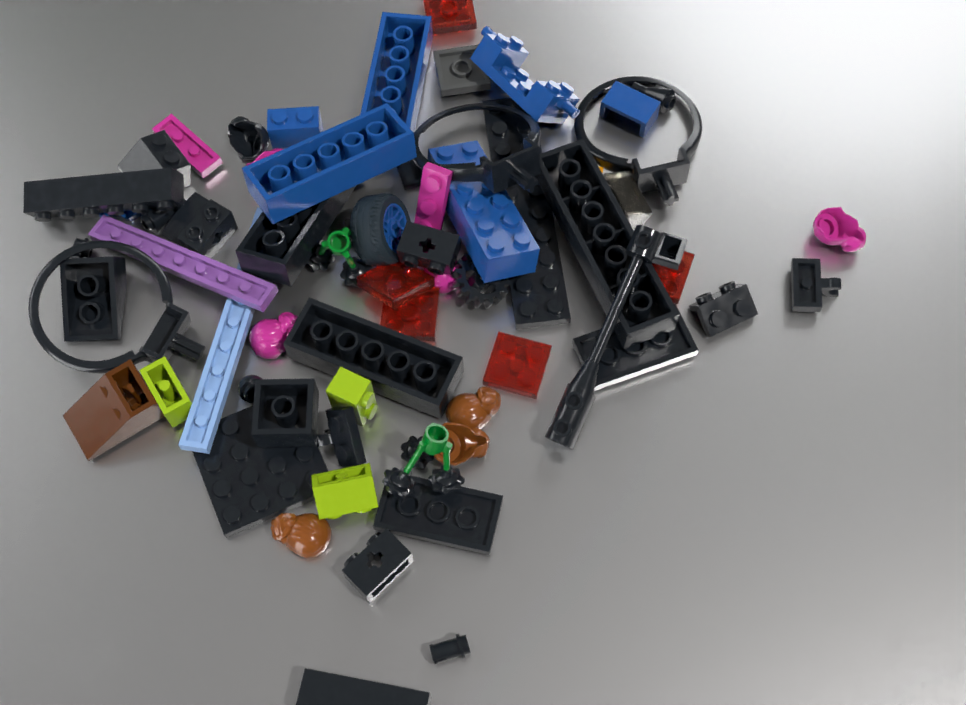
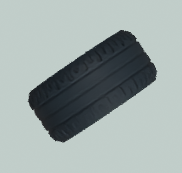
(377, 228)

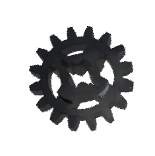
(472, 285)

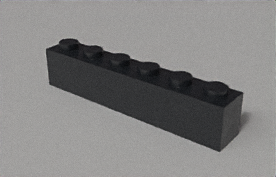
(104, 194)

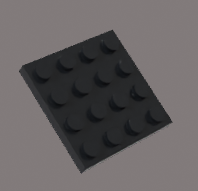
(253, 481)

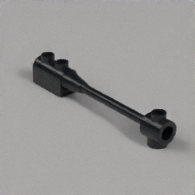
(580, 391)

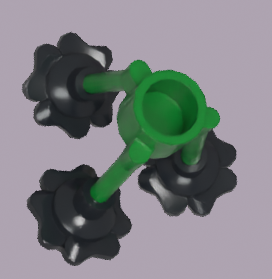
(339, 244)
(419, 453)

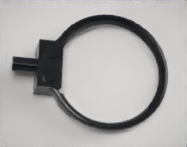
(502, 174)
(651, 178)
(164, 338)

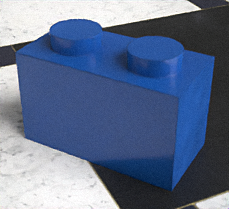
(293, 125)

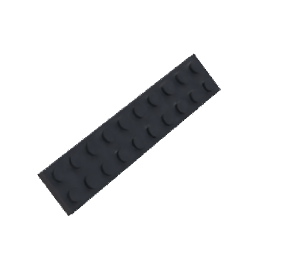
(537, 296)

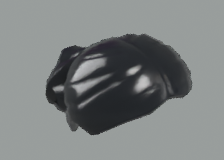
(248, 138)

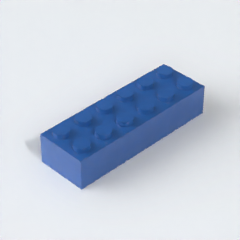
(399, 65)
(329, 163)
(487, 221)

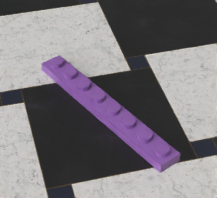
(189, 264)

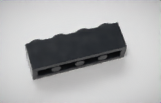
(335, 689)

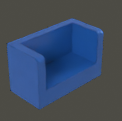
(631, 105)

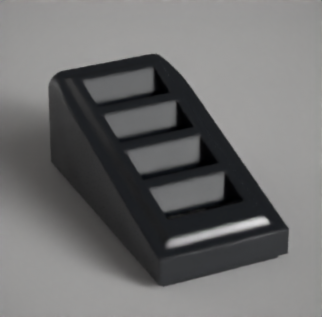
(670, 251)

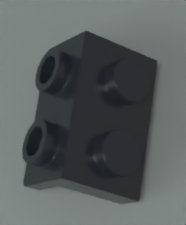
(724, 308)

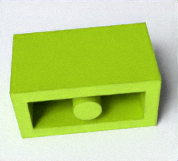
(167, 391)
(355, 391)
(344, 491)

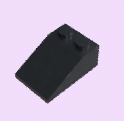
(93, 297)

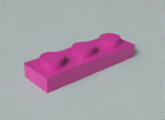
(199, 155)
(433, 196)

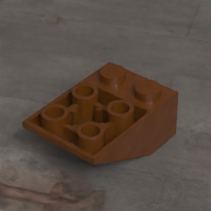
(112, 410)

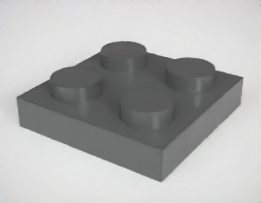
(458, 72)

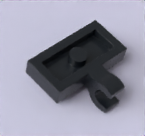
(809, 286)
(344, 435)

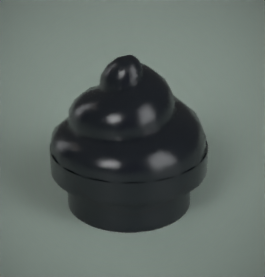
(247, 387)

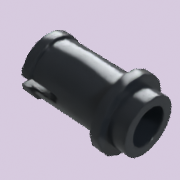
(450, 649)

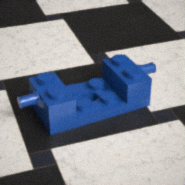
(543, 100)

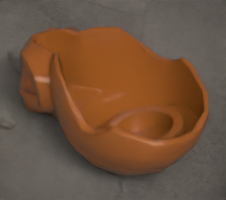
(474, 409)
(466, 443)
(302, 533)

